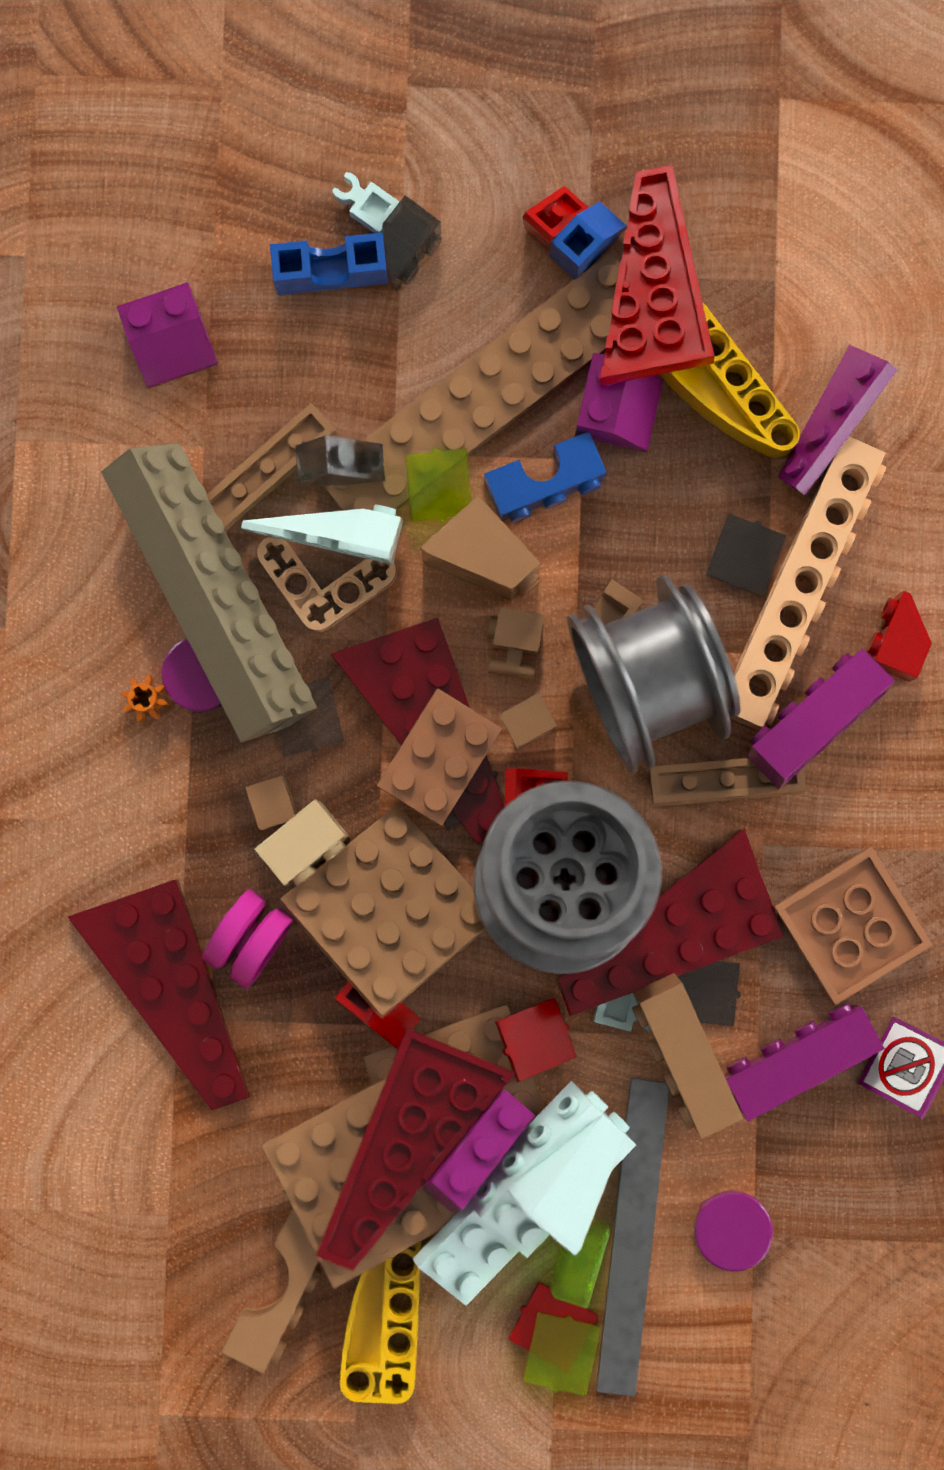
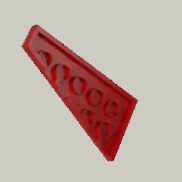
(657, 297)

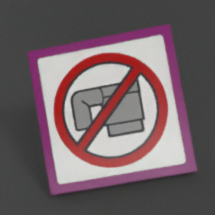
(907, 1069)

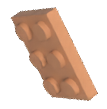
(439, 757)

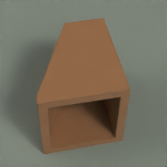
(483, 553)

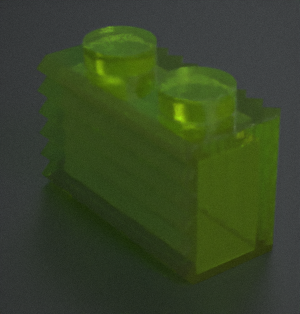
(577, 1274)

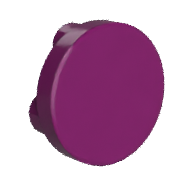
(187, 681)
(733, 1230)

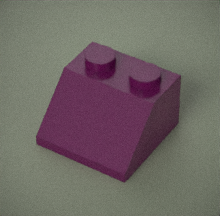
(167, 335)
(619, 411)

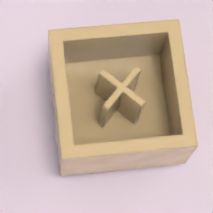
(303, 844)

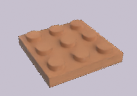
(852, 925)

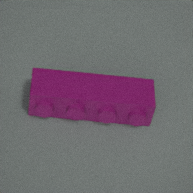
(820, 718)
(802, 1061)

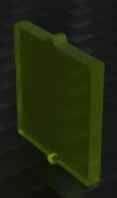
(437, 483)
(561, 1354)

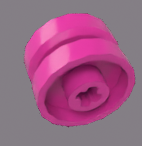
(244, 936)

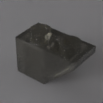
(408, 237)
(339, 461)

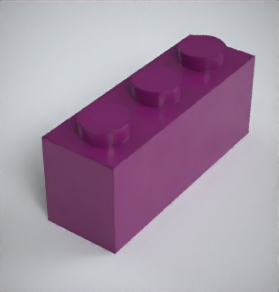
(478, 1152)

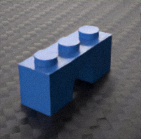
(309, 269)
(517, 494)

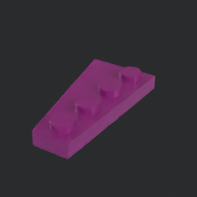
(841, 407)

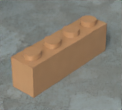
(687, 1055)

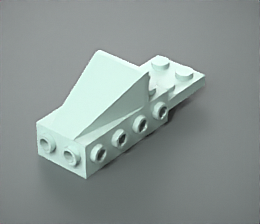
(537, 1190)

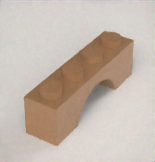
(259, 1330)

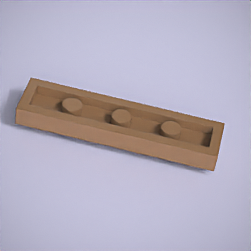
(266, 467)
(715, 782)

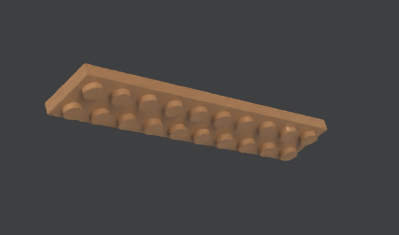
(494, 384)

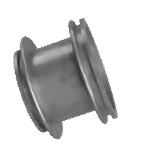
(655, 672)
(618, 844)

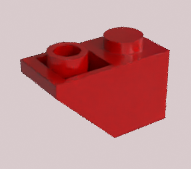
(903, 639)
(390, 1027)

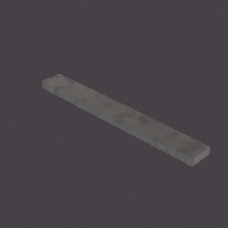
(632, 1239)

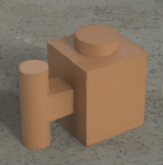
(517, 634)

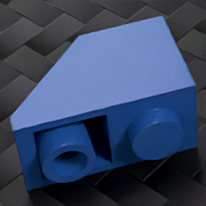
(585, 239)

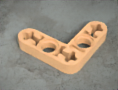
(313, 594)

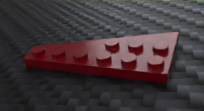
(398, 680)
(695, 922)
(158, 965)
(416, 1123)

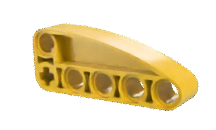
(727, 405)
(370, 1327)

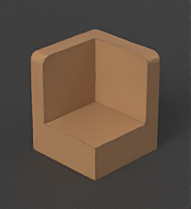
(616, 603)
(528, 721)
(271, 802)

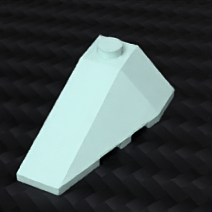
(351, 532)

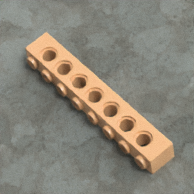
(865, 466)

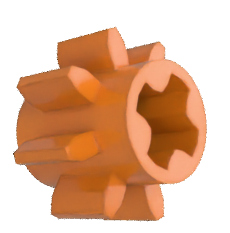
(134, 698)

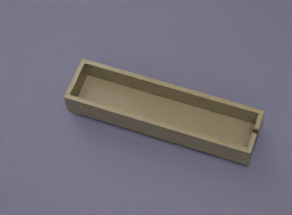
(209, 590)

